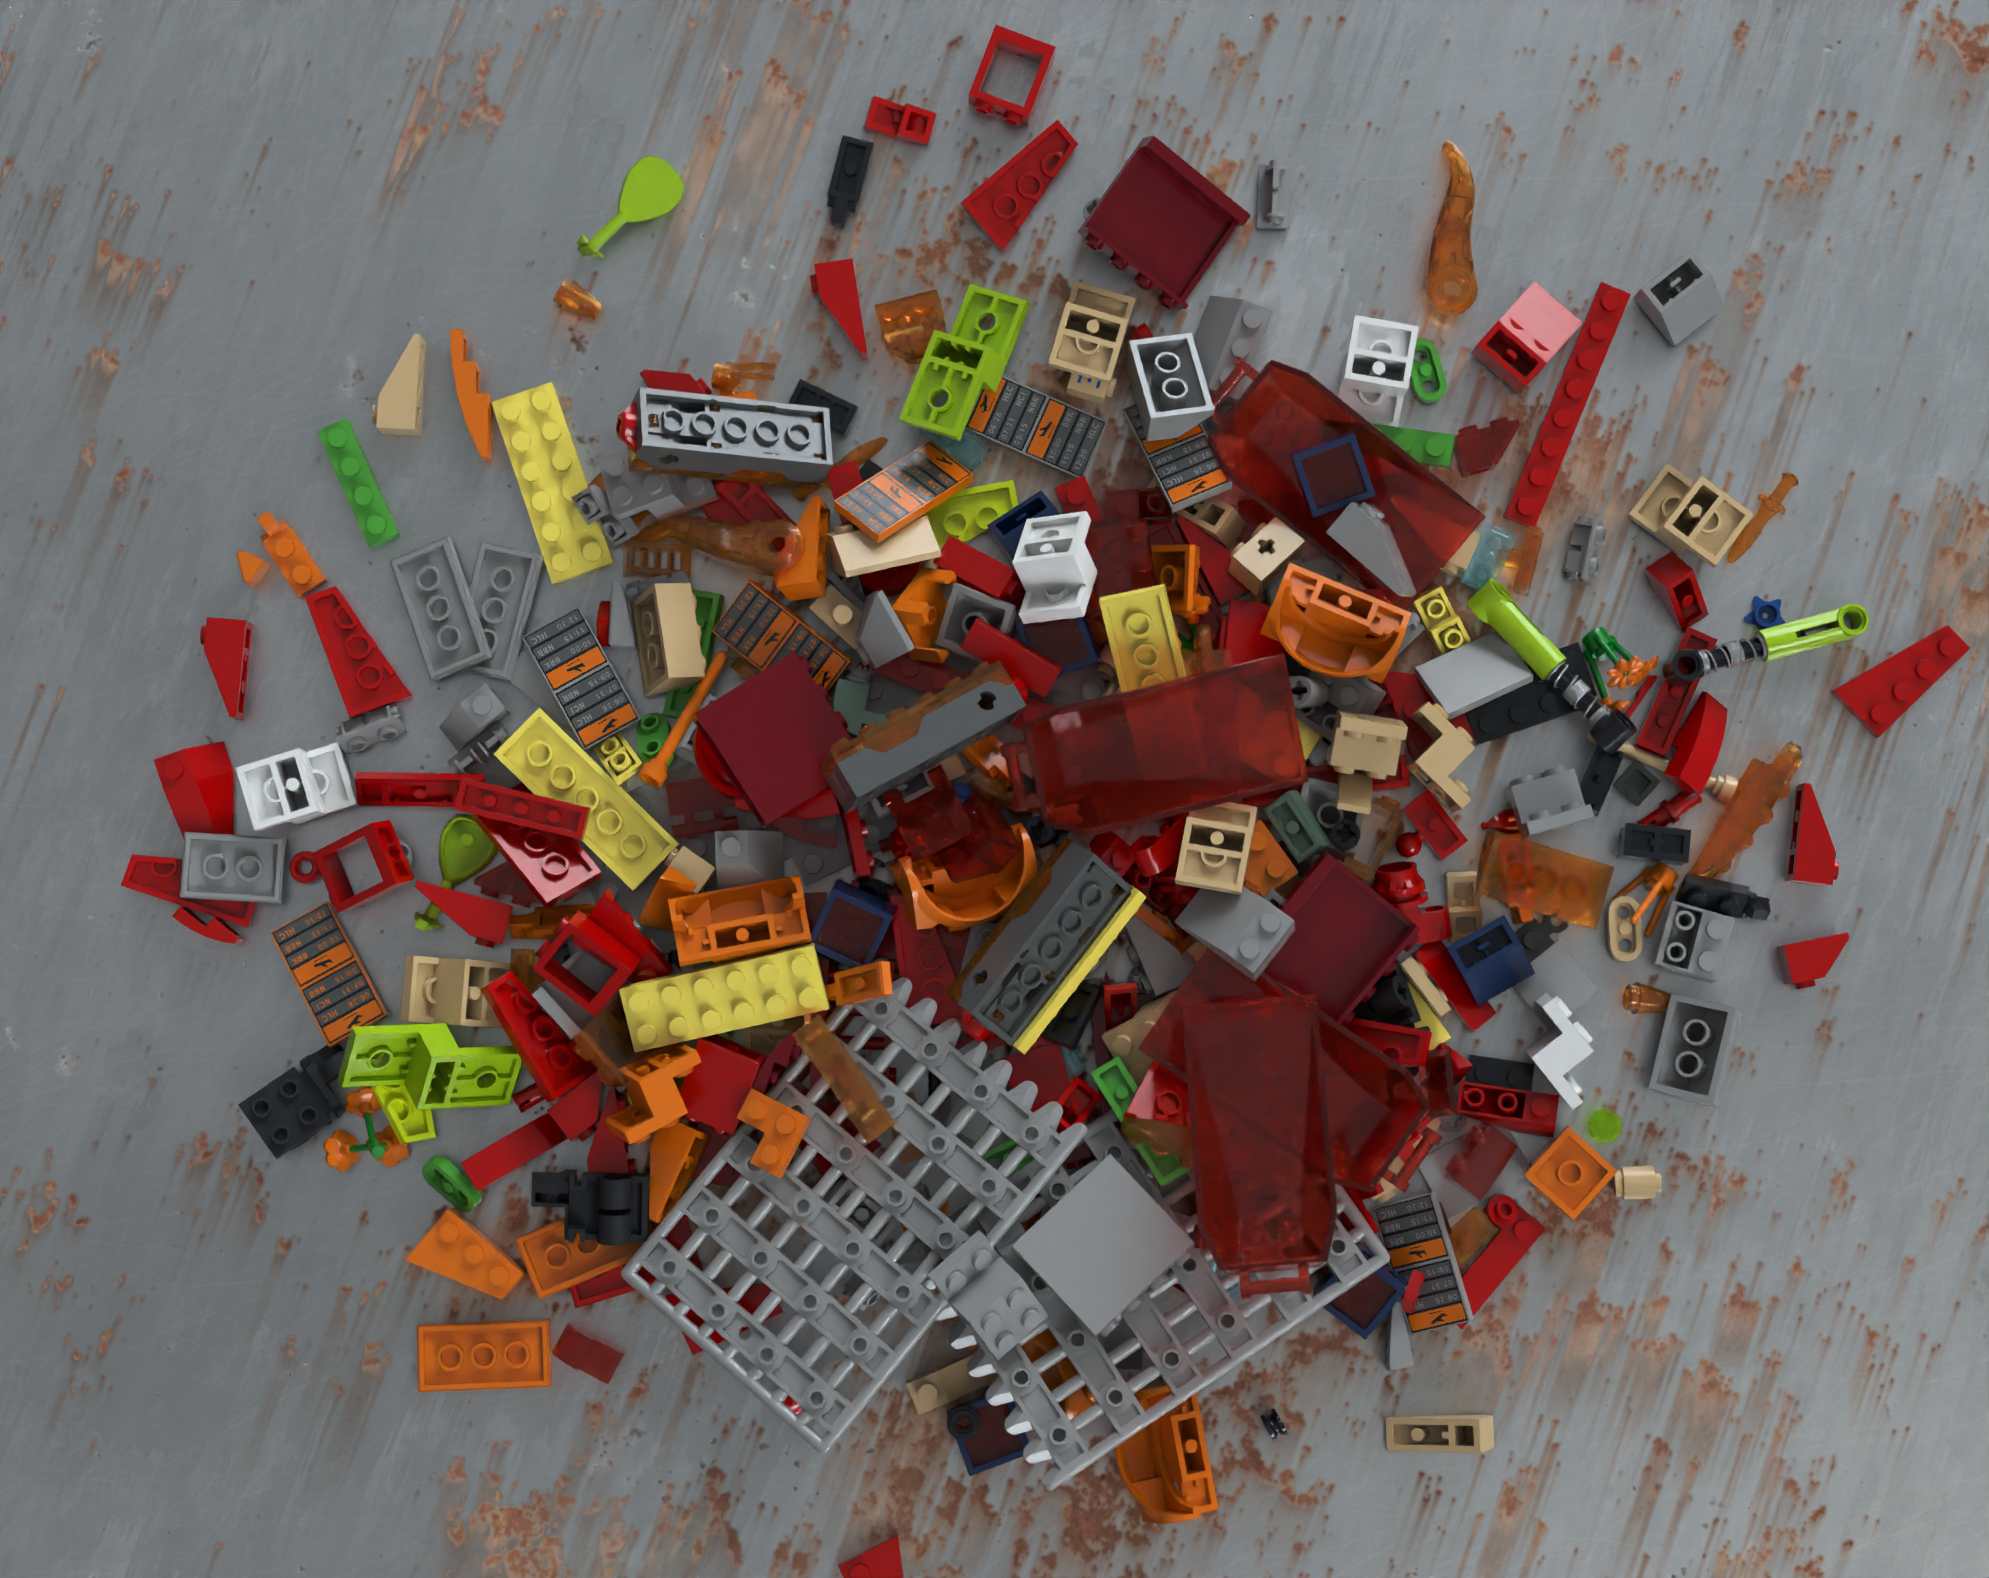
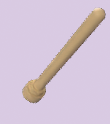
(1721, 786)

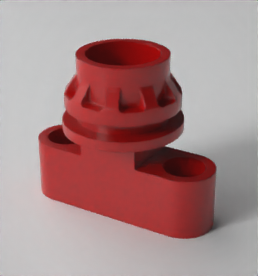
(1160, 858)
(1404, 890)

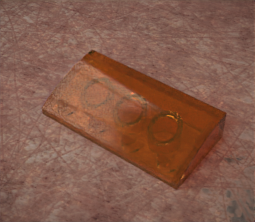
(1542, 879)

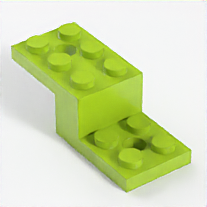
(964, 361)
(430, 1066)

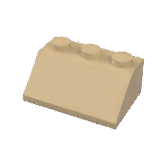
(857, 553)
(668, 638)

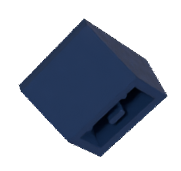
(1009, 527)
(1490, 960)

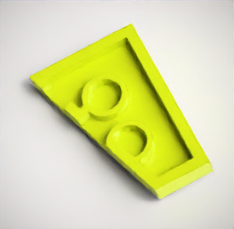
(971, 510)
(404, 1118)

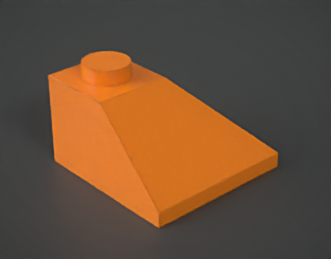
(1179, 570)

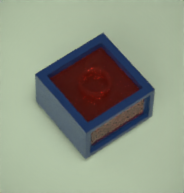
(1331, 473)
(1063, 642)
(851, 925)
(1367, 1301)
(992, 1443)

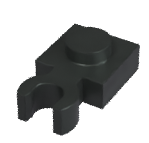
(1536, 937)

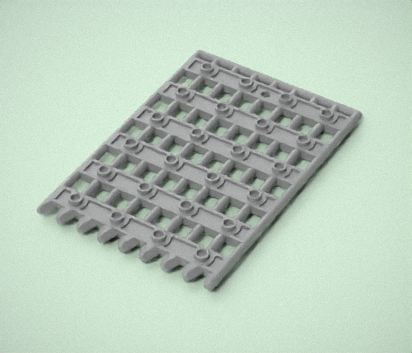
(812, 1301)
(1021, 1380)

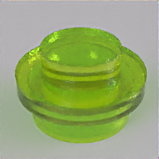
(1605, 1125)

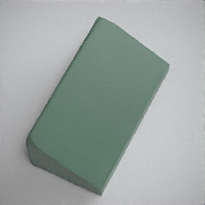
(1297, 826)

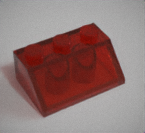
(1122, 558)

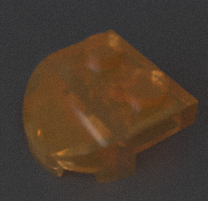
(910, 324)

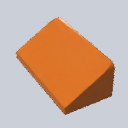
(669, 886)

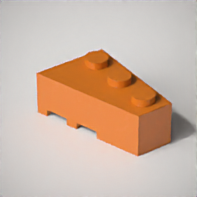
(468, 1256)

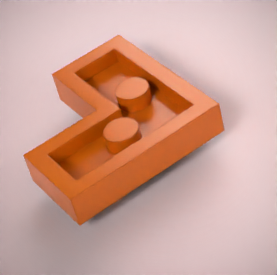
(781, 1128)

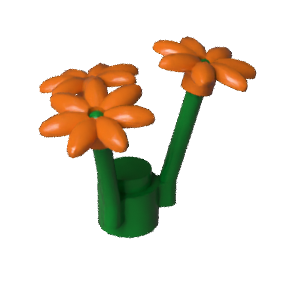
(1602, 647)

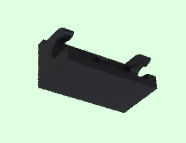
(1598, 776)
(1654, 844)

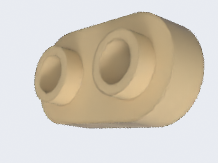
(1622, 929)

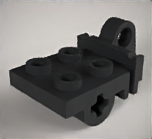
(1391, 1004)
(297, 1104)
(599, 1206)

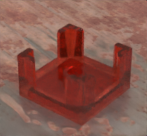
(932, 818)

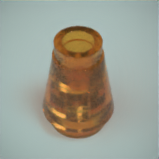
(576, 299)
(1645, 999)

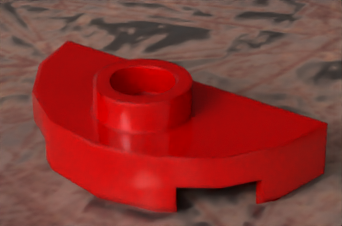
(891, 580)

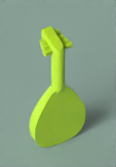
(646, 193)
(462, 854)

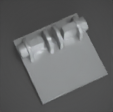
(480, 759)

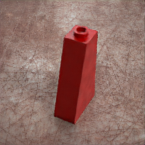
(1048, 1071)

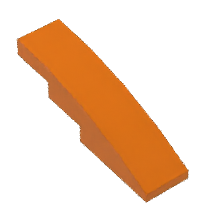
(474, 405)

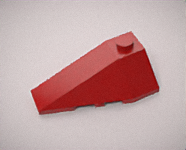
(199, 788)

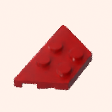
(1407, 697)

